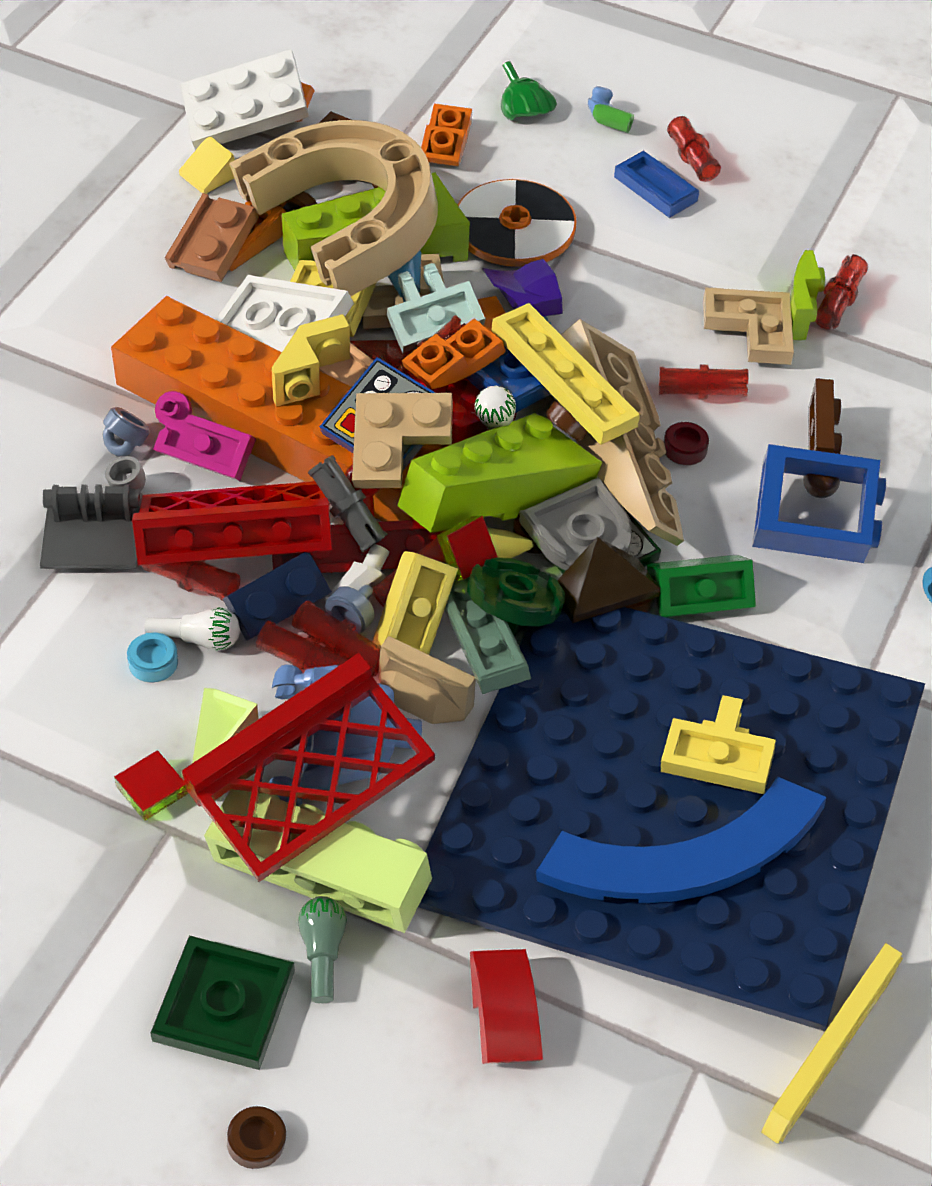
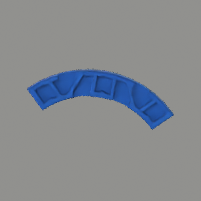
(689, 866)

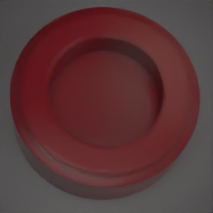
(686, 443)

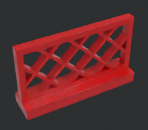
(232, 523)
(283, 729)

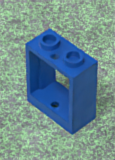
(815, 540)

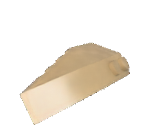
(632, 460)

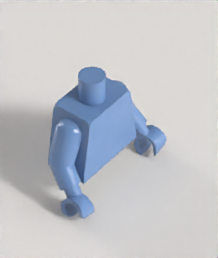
(291, 681)

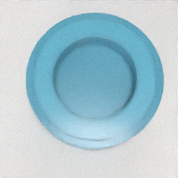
(152, 657)

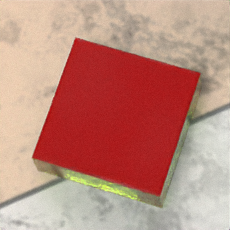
(467, 545)
(151, 785)

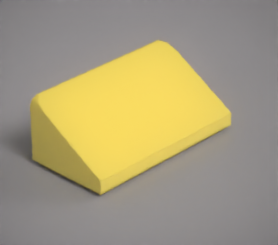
(416, 601)

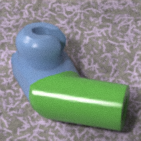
(605, 113)

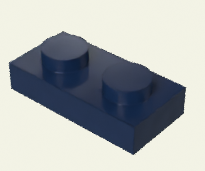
(277, 594)

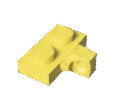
(719, 750)

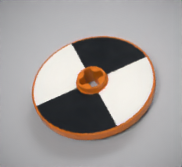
(517, 222)

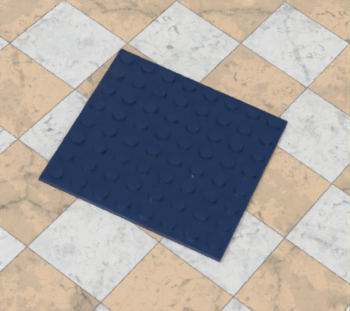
(584, 758)

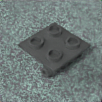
(89, 527)

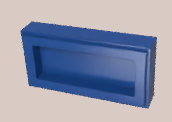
(656, 184)

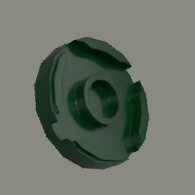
(515, 592)

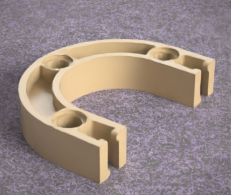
(349, 151)

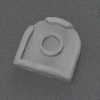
(573, 521)

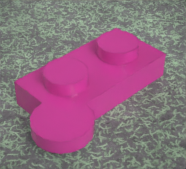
(200, 440)

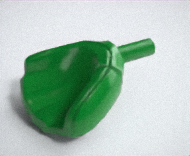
(524, 96)

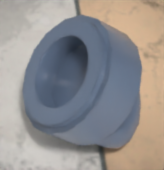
(126, 427)
(352, 605)

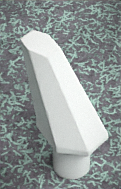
(365, 573)

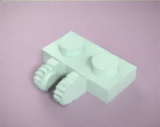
(426, 315)

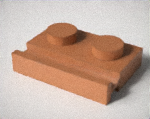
(212, 237)

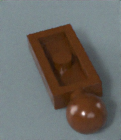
(823, 414)

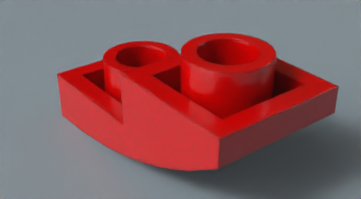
(506, 1006)

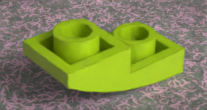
(807, 283)

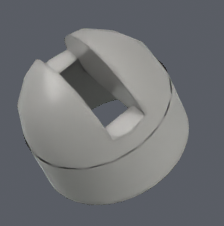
(117, 470)

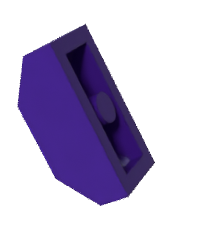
(530, 284)

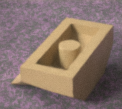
(425, 683)

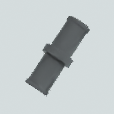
(347, 503)

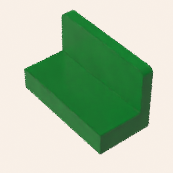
(704, 585)

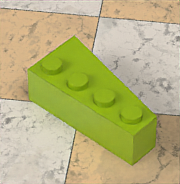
(319, 221)
(495, 474)

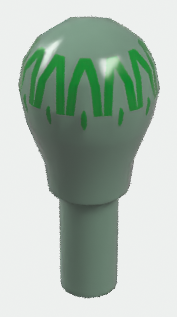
(322, 928)

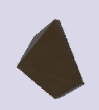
(604, 581)

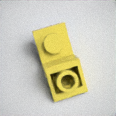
(312, 346)

